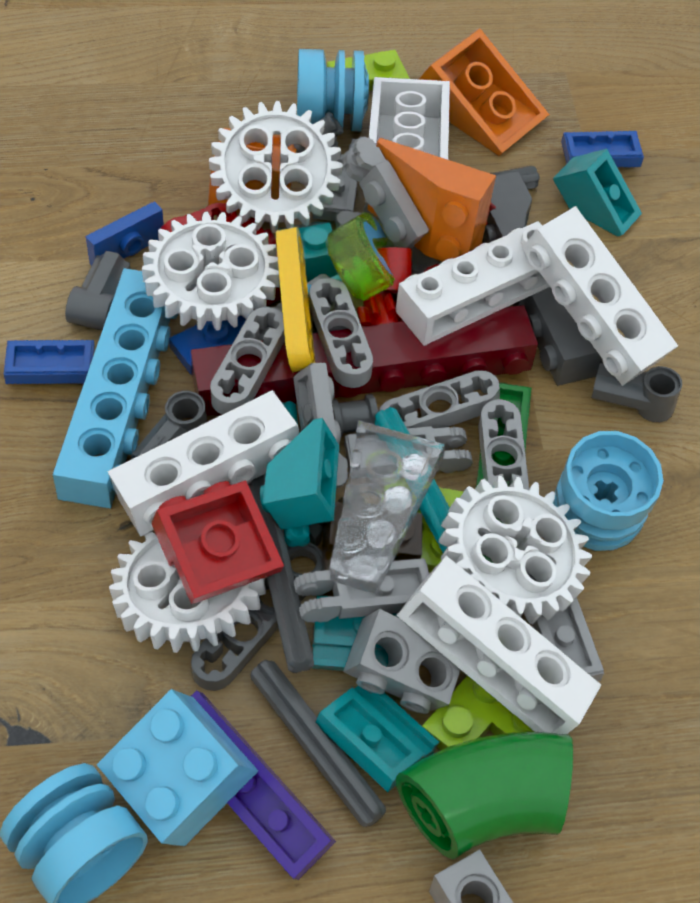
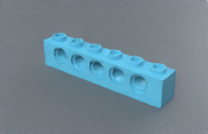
(113, 390)

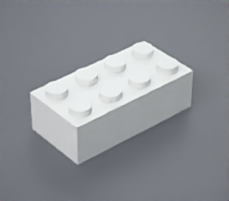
(411, 114)

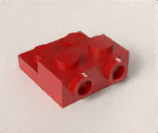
(216, 540)

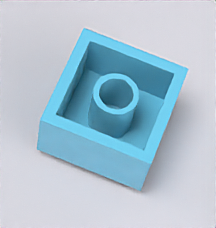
(176, 768)

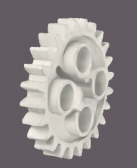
(313, 167)
(210, 270)
(517, 546)
(155, 604)

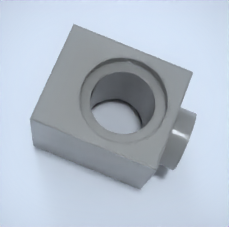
(468, 876)

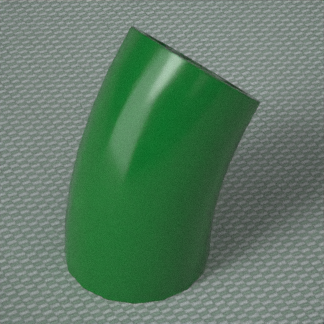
(489, 789)

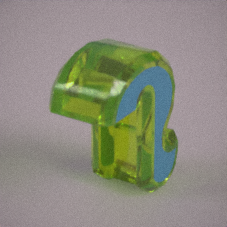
(356, 258)

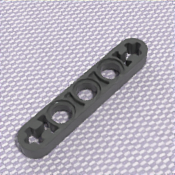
(262, 619)

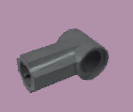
(91, 302)
(651, 392)
(178, 407)

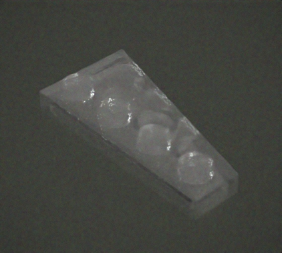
(380, 502)

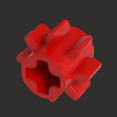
(378, 310)

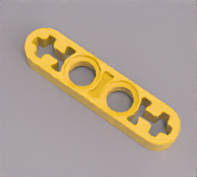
(295, 299)

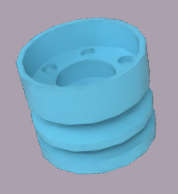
(332, 89)
(609, 487)
(73, 836)

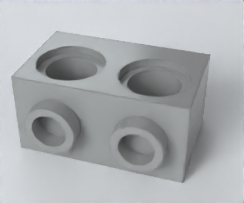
(405, 654)

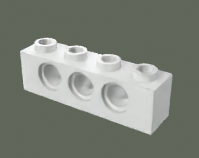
(598, 274)
(224, 449)
(499, 650)

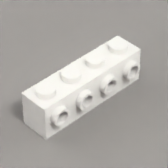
(469, 287)

